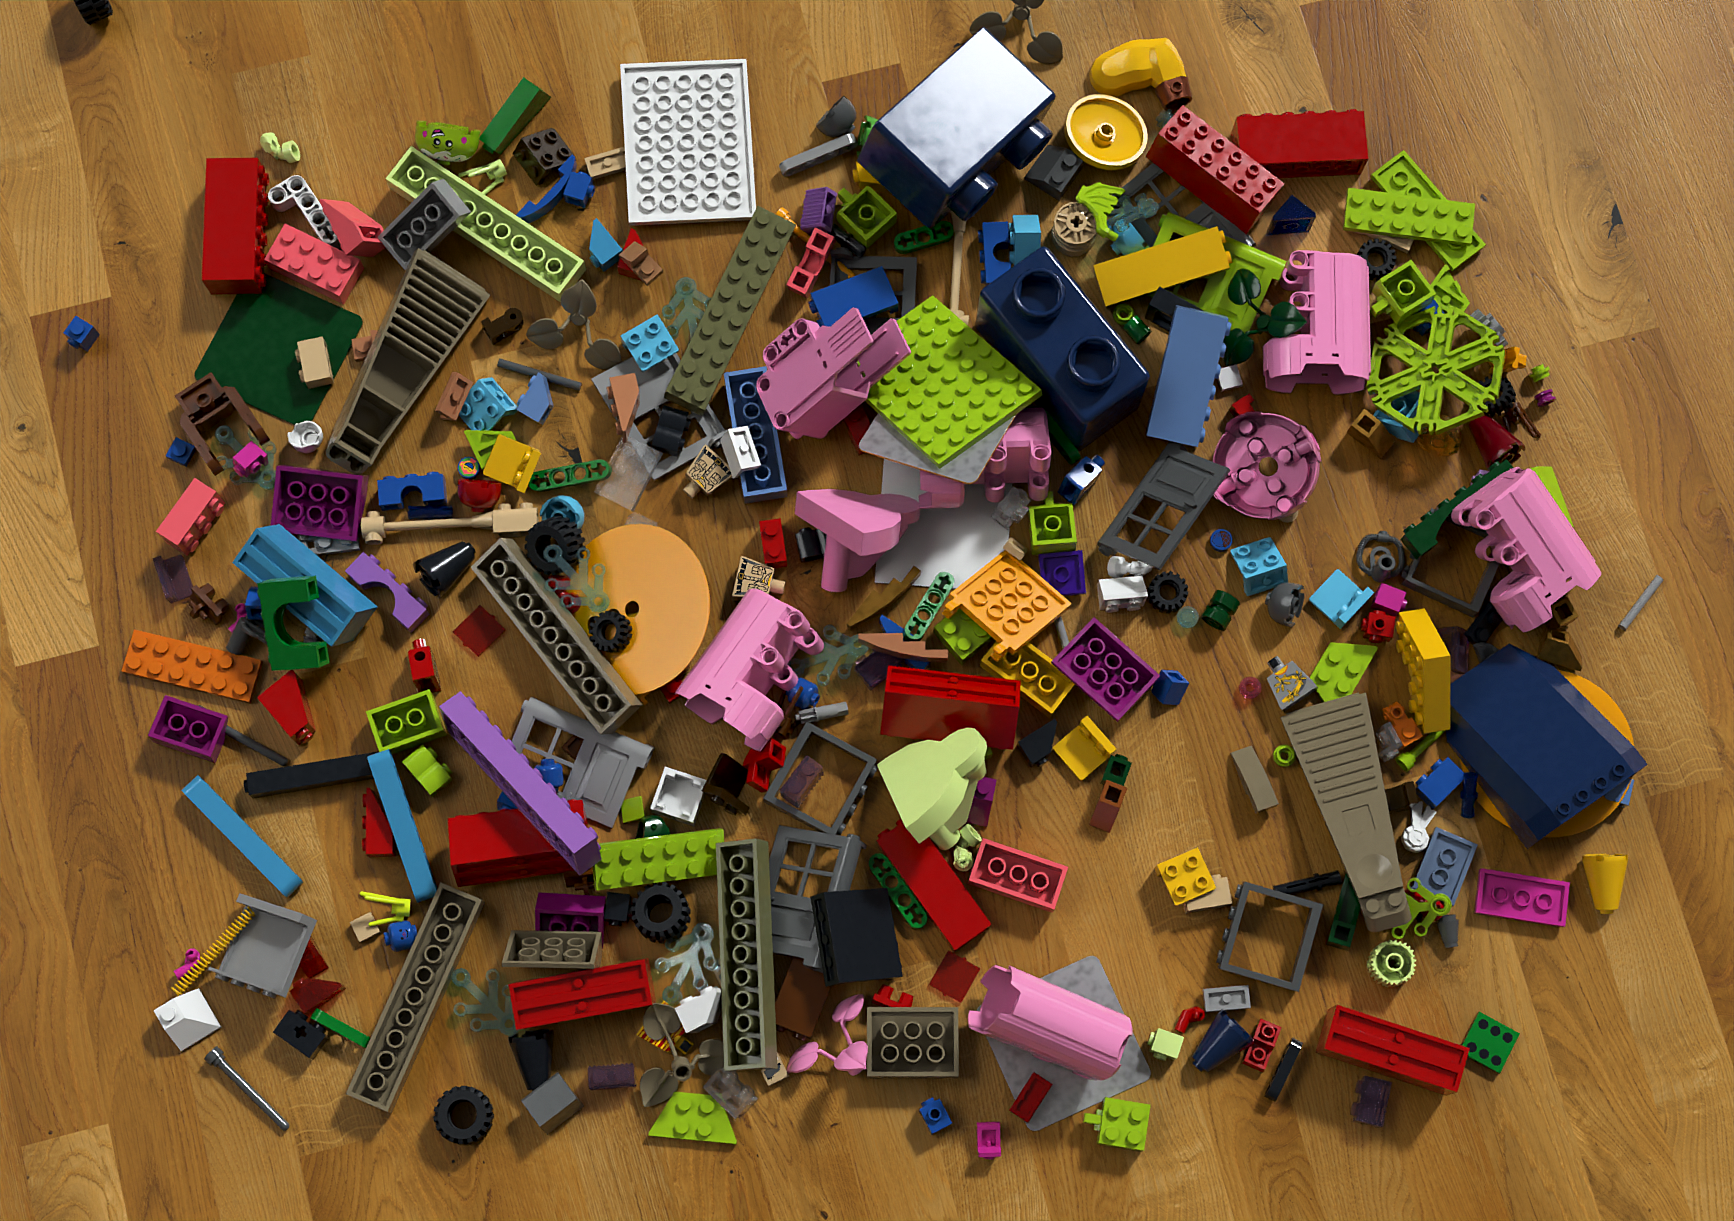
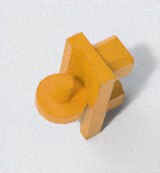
(1512, 361)

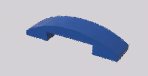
(532, 212)

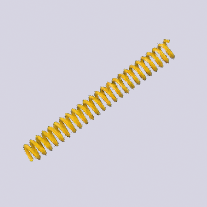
(214, 951)

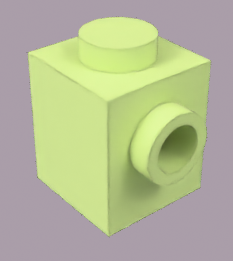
(1165, 1044)

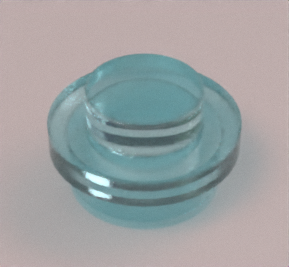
(1164, 117)
(1187, 617)

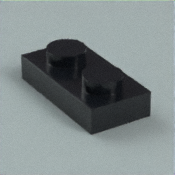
(1483, 625)

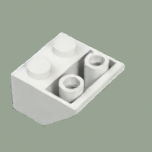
(1121, 593)
(700, 1011)

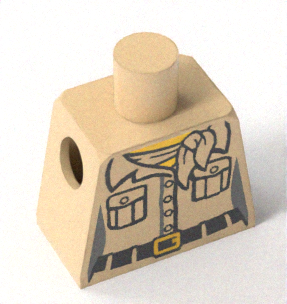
(706, 473)
(755, 575)

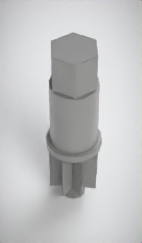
(822, 712)

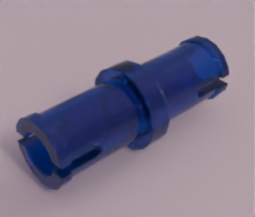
(430, 512)
(1469, 795)

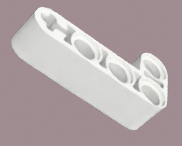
(300, 198)

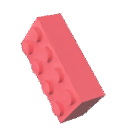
(314, 263)
(1017, 875)

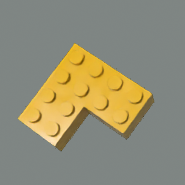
(1429, 669)

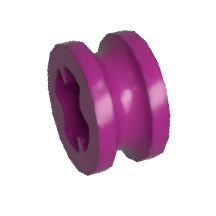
(1545, 398)

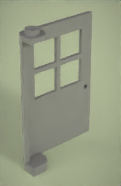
(652, 388)
(602, 764)

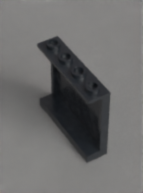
(856, 936)

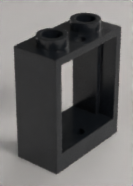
(1162, 308)

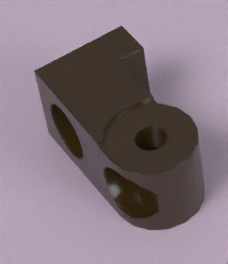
(503, 326)

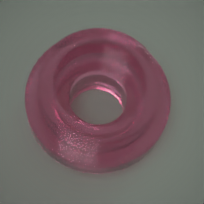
(1250, 681)

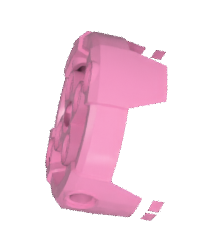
(1263, 435)

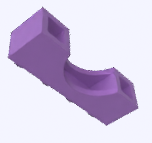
(367, 574)

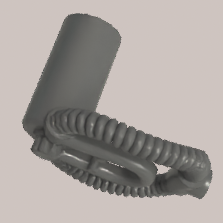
(1383, 567)
(242, 632)

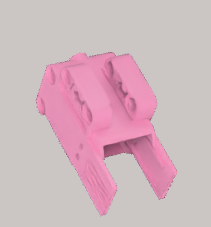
(816, 372)

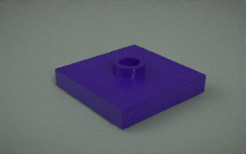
(1064, 572)

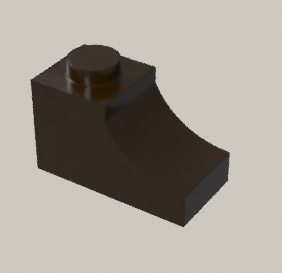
(1401, 797)

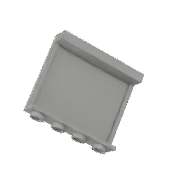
(267, 948)

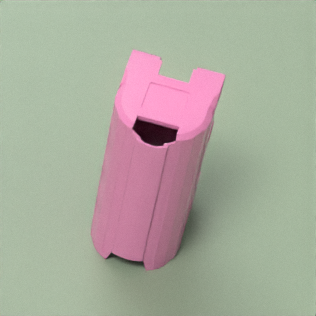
(1337, 328)
(1019, 458)
(1534, 540)
(746, 662)
(1051, 1023)

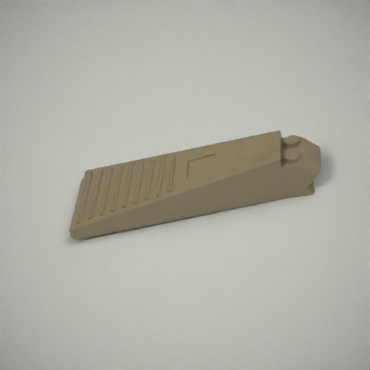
(413, 340)
(1345, 777)

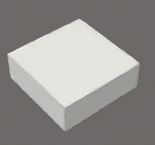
(1229, 378)

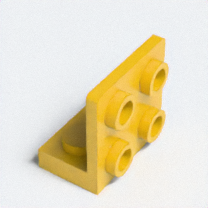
(511, 462)
(1084, 748)
(1186, 876)

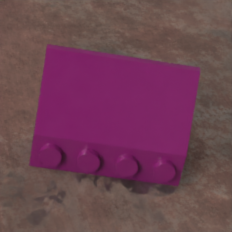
(319, 502)
(1105, 669)

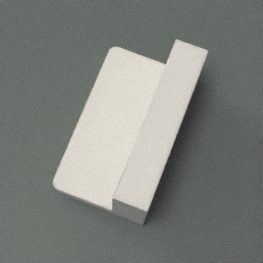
(740, 450)

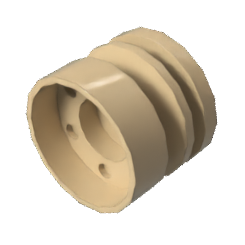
(1073, 240)

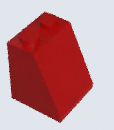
(290, 707)

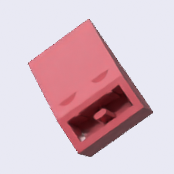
(353, 228)

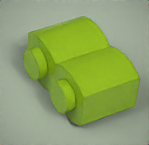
(427, 770)

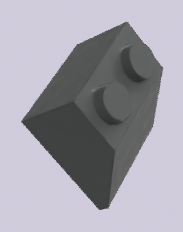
(1055, 170)

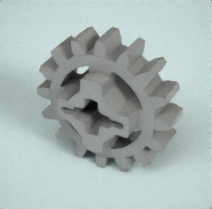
(1490, 322)

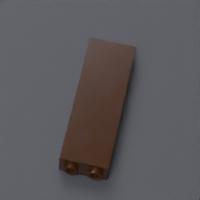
(800, 1000)

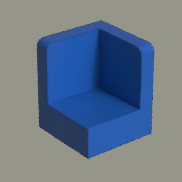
(1170, 687)

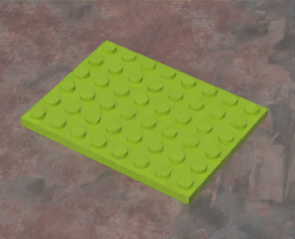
(949, 386)

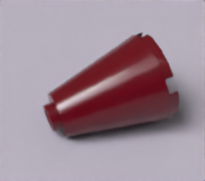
(1495, 441)

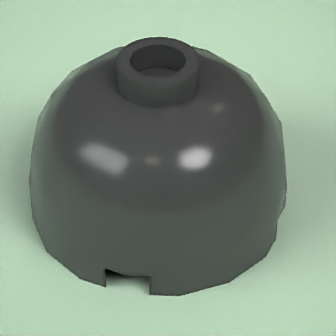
(838, 119)
(1285, 603)

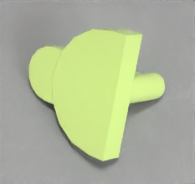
(936, 784)

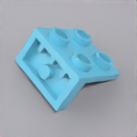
(649, 343)
(486, 405)
(1260, 565)
(1340, 598)

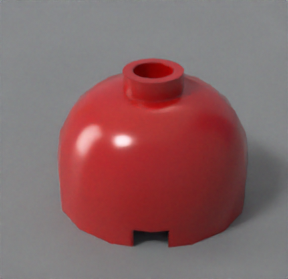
(479, 493)

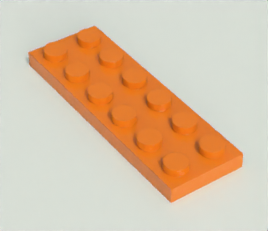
(192, 666)

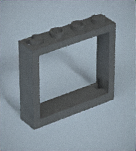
(1481, 590)
(791, 759)
(1305, 944)

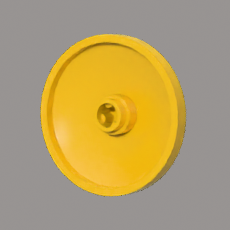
(1105, 132)

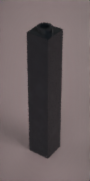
(308, 776)

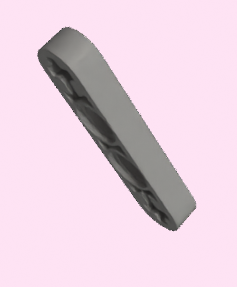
(818, 155)

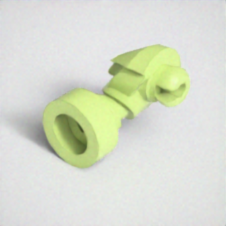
(288, 151)
(962, 856)

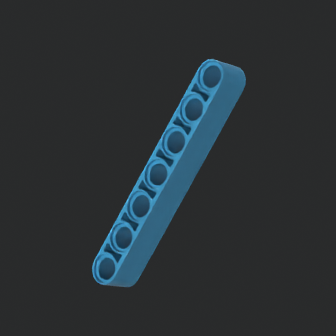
(403, 825)
(242, 836)

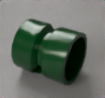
(1220, 610)

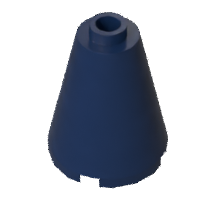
(1220, 1043)

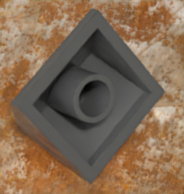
(552, 1103)

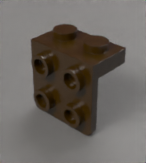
(541, 154)
(726, 784)

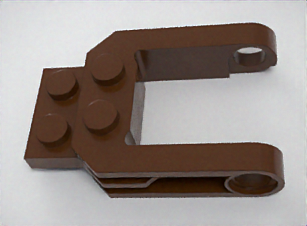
(207, 405)

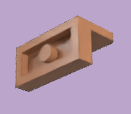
(453, 397)

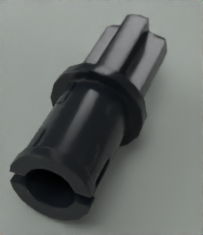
(847, 241)

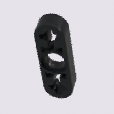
(1283, 1069)

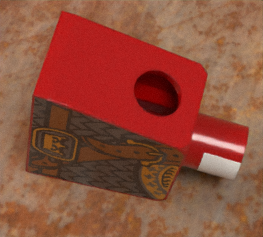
(423, 667)

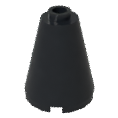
(444, 567)
(533, 1055)

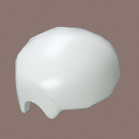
(306, 436)

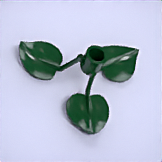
(1284, 318)

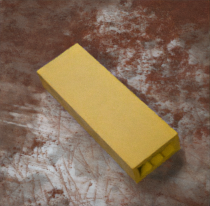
(1162, 266)

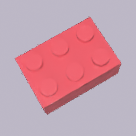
(191, 517)

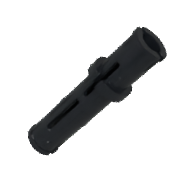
(1308, 884)

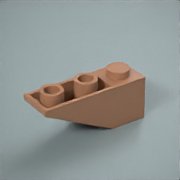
(626, 400)

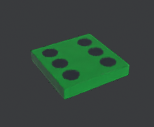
(1489, 1042)

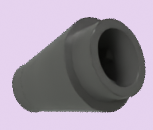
(1448, 930)

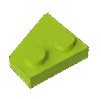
(1448, 292)
(483, 442)

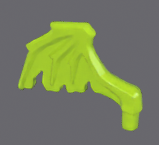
(1099, 202)

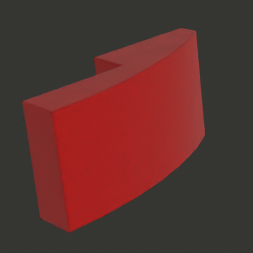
(1264, 1042)

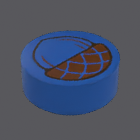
(1221, 540)

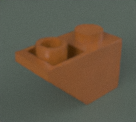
(1108, 806)

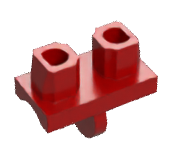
(883, 997)

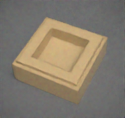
(1015, 548)
(362, 929)

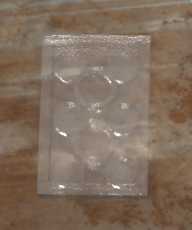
(631, 471)

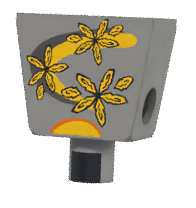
(1289, 683)

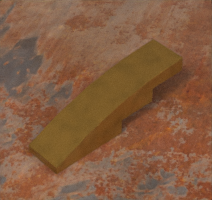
(876, 602)

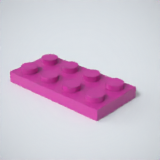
(1522, 897)

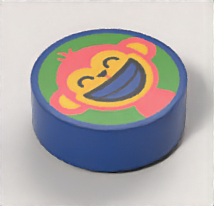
(469, 468)

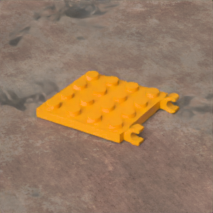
(1008, 603)

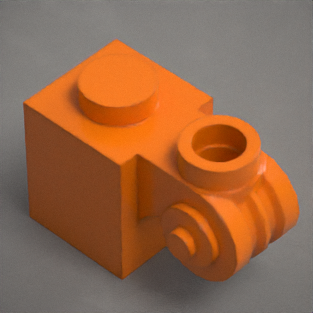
(1404, 727)

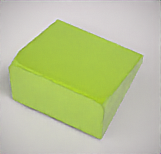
(632, 809)

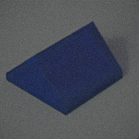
(1292, 218)

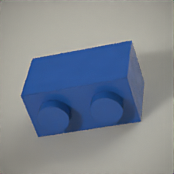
(1439, 783)

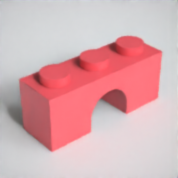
(816, 254)

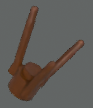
(1517, 415)
(785, 726)

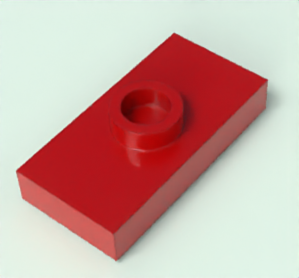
(1030, 1097)

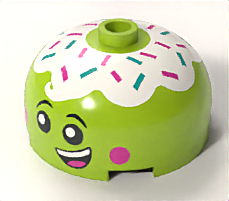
(446, 141)

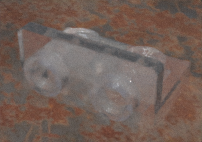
(1389, 740)

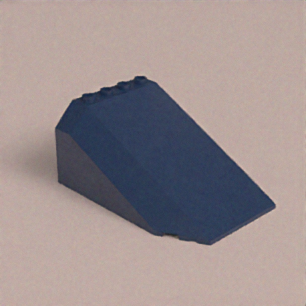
(1535, 742)

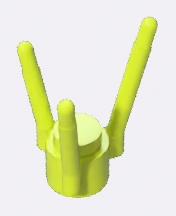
(400, 907)

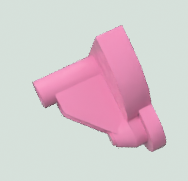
(856, 529)

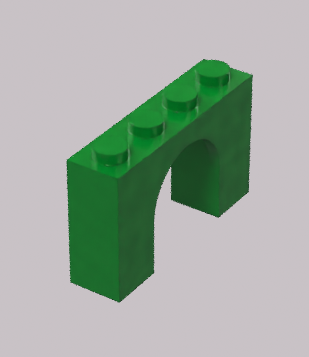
(283, 650)

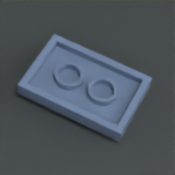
(1445, 864)

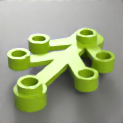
(1416, 907)

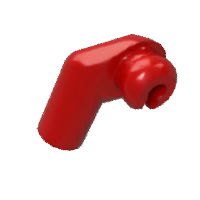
(1188, 1016)

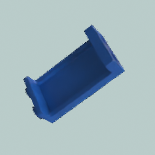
(866, 292)

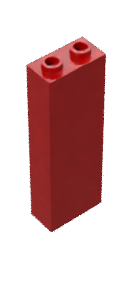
(934, 886)

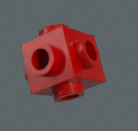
(1378, 627)

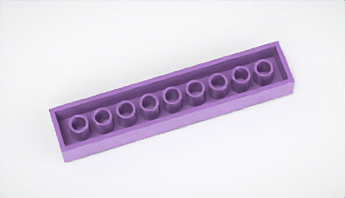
(521, 783)

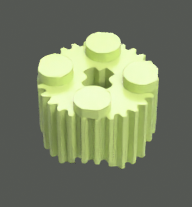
(1379, 966)

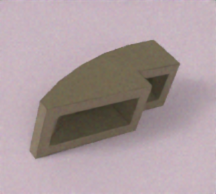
(1254, 779)

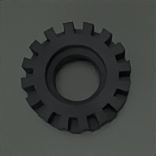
(1382, 249)
(1504, 400)
(1167, 579)
(621, 631)

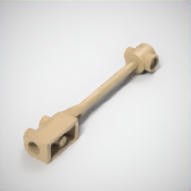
(959, 229)
(504, 523)

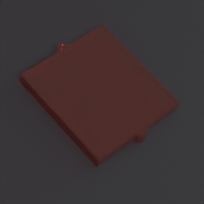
(479, 630)
(954, 976)

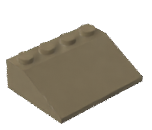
(553, 949)
(912, 1042)

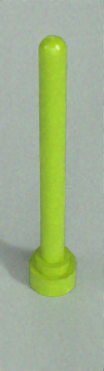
(1407, 760)

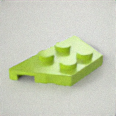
(1341, 669)
(694, 1118)

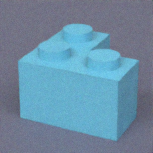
(1024, 236)

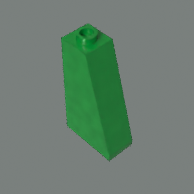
(513, 116)

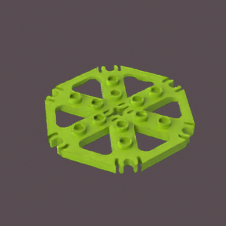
(1450, 374)

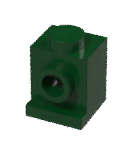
(1116, 762)

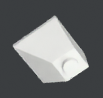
(187, 1019)

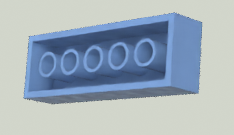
(748, 410)

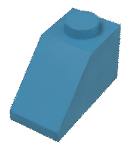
(603, 247)

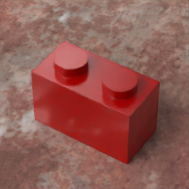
(773, 543)

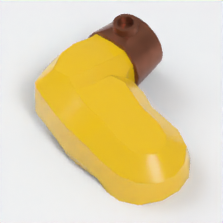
(1142, 65)

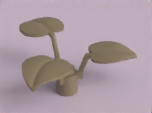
(1044, 48)
(581, 304)
(655, 1083)

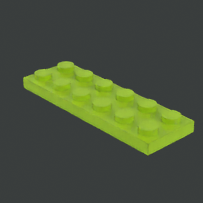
(1404, 177)
(1409, 217)
(657, 859)

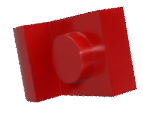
(762, 763)

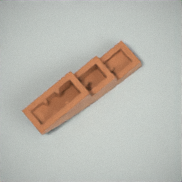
(893, 645)

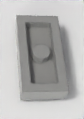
(1226, 998)

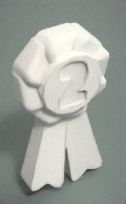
(1415, 837)

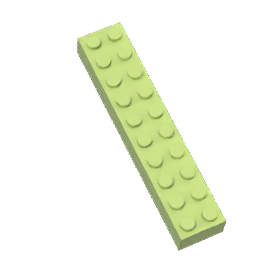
(493, 227)

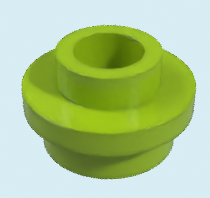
(1123, 308)
(1539, 372)
(1284, 749)

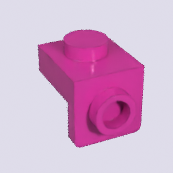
(988, 1140)

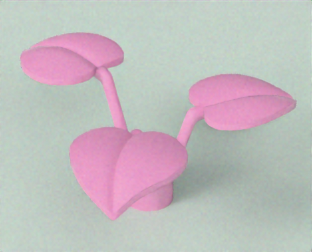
(850, 1059)

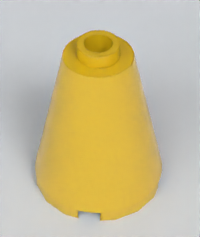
(1605, 879)

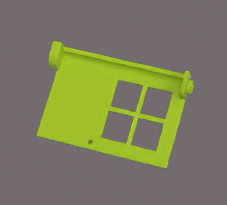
(1215, 295)

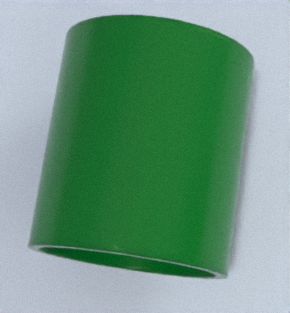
(1137, 329)

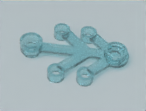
(1129, 213)
(690, 311)
(236, 446)
(579, 581)
(831, 655)
(688, 960)
(487, 1005)

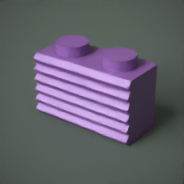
(818, 210)

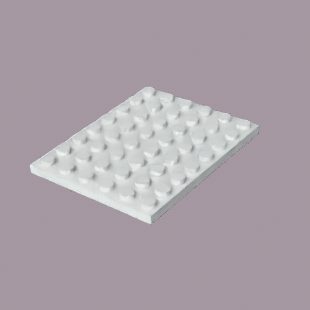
(687, 142)

